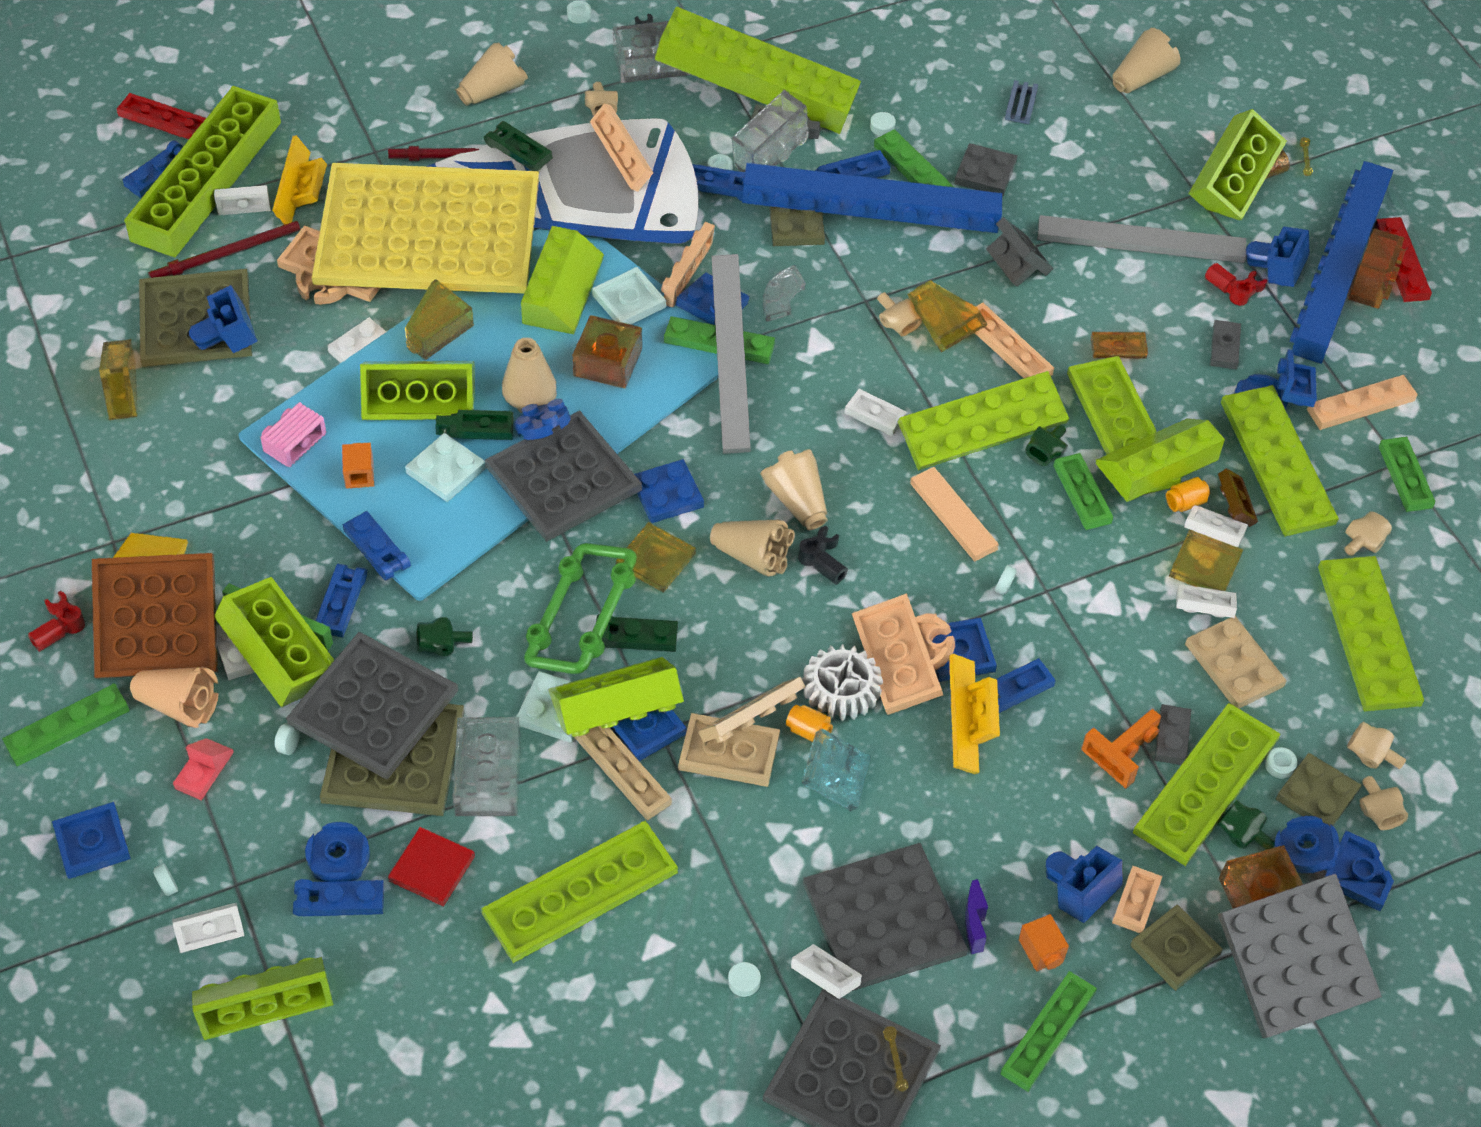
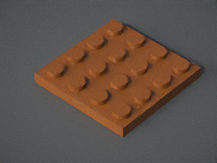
(153, 614)

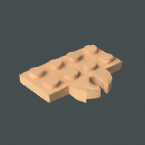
(300, 260)
(904, 651)

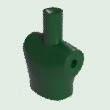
(1046, 445)
(439, 636)
(1245, 825)

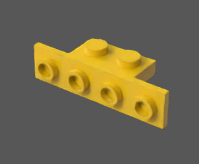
(299, 181)
(972, 711)

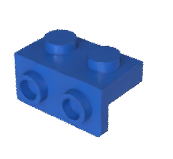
(1296, 381)

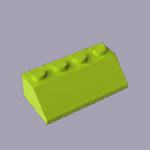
(1238, 165)
(561, 281)
(415, 389)
(1162, 457)
(274, 639)
(616, 696)
(261, 998)

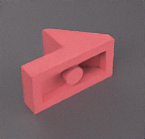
(203, 767)

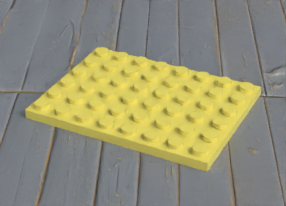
(425, 225)

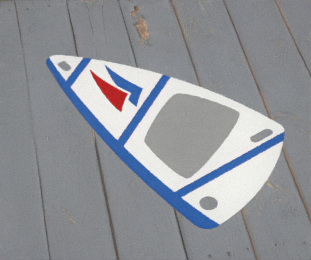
(589, 194)

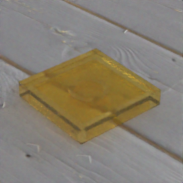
(659, 556)
(1205, 562)

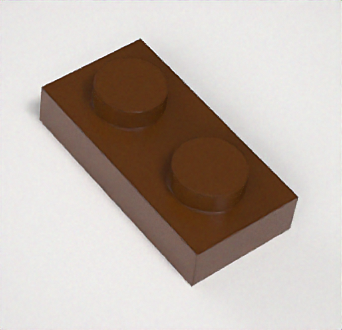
(1239, 502)

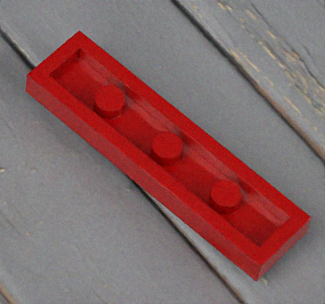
(159, 116)
(1410, 276)

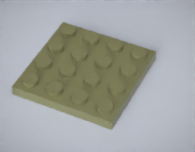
(174, 305)
(414, 787)

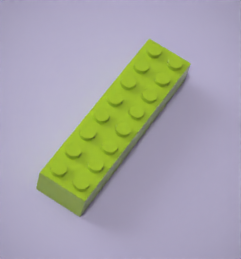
(755, 67)
(207, 162)

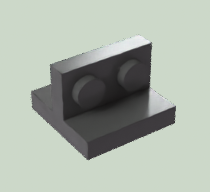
(1017, 253)

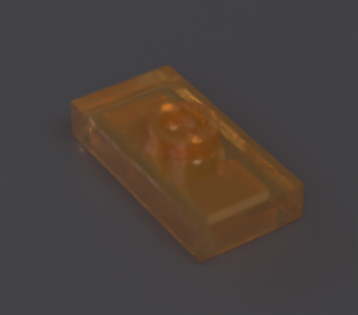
(1122, 344)

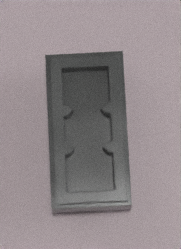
(1225, 344)

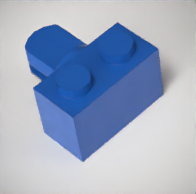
(1282, 256)
(226, 322)
(1085, 881)

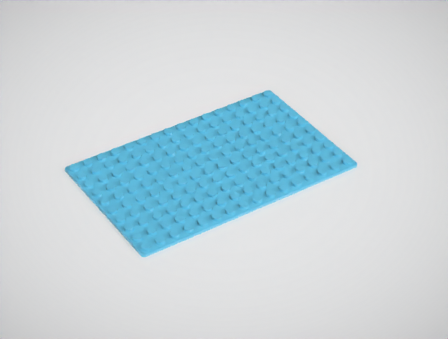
(451, 535)

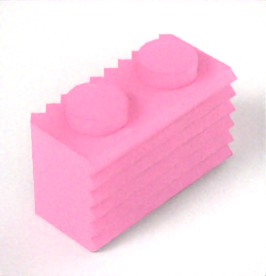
(293, 434)

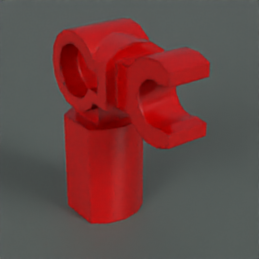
(1239, 290)
(68, 621)

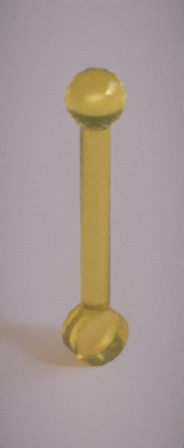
(1305, 142)
(890, 1034)

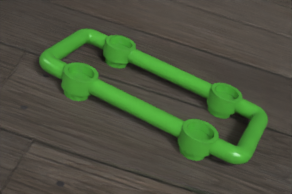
(590, 642)

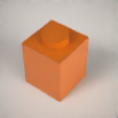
(358, 465)
(1043, 943)

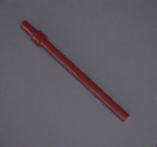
(415, 153)
(177, 267)

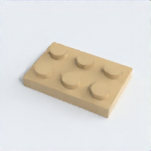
(1235, 662)
(741, 758)

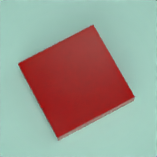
(431, 866)

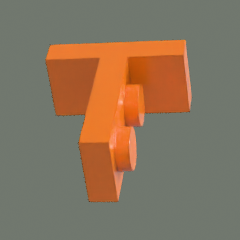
(1117, 756)

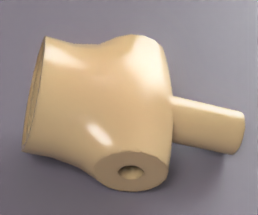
(596, 98)
(900, 316)
(1368, 533)
(1373, 746)
(1383, 806)

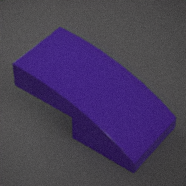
(975, 914)

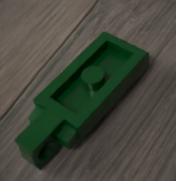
(477, 424)

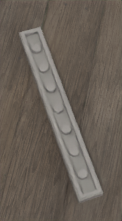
(1142, 239)
(730, 354)

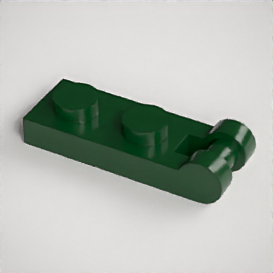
(518, 146)
(641, 634)

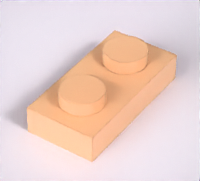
(1137, 899)

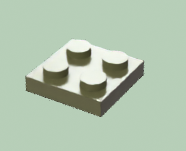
(796, 227)
(1318, 790)
(1176, 947)

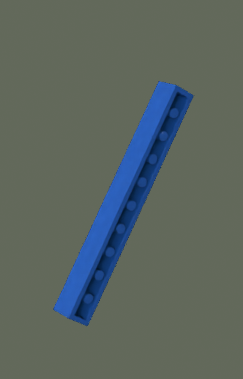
(872, 198)
(1341, 263)

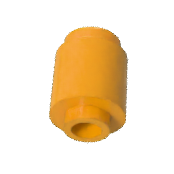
(1187, 494)
(806, 721)

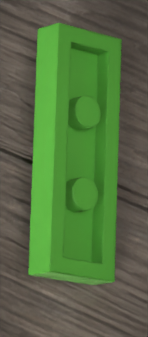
(1406, 474)
(1083, 491)

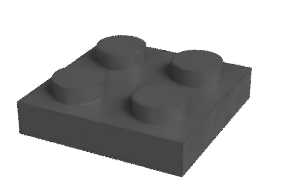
(985, 169)

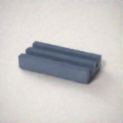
(1023, 89)

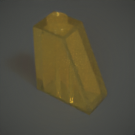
(945, 314)
(437, 321)
(119, 379)

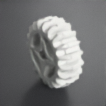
(856, 692)

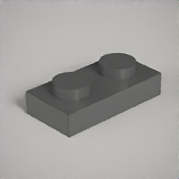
(1173, 734)

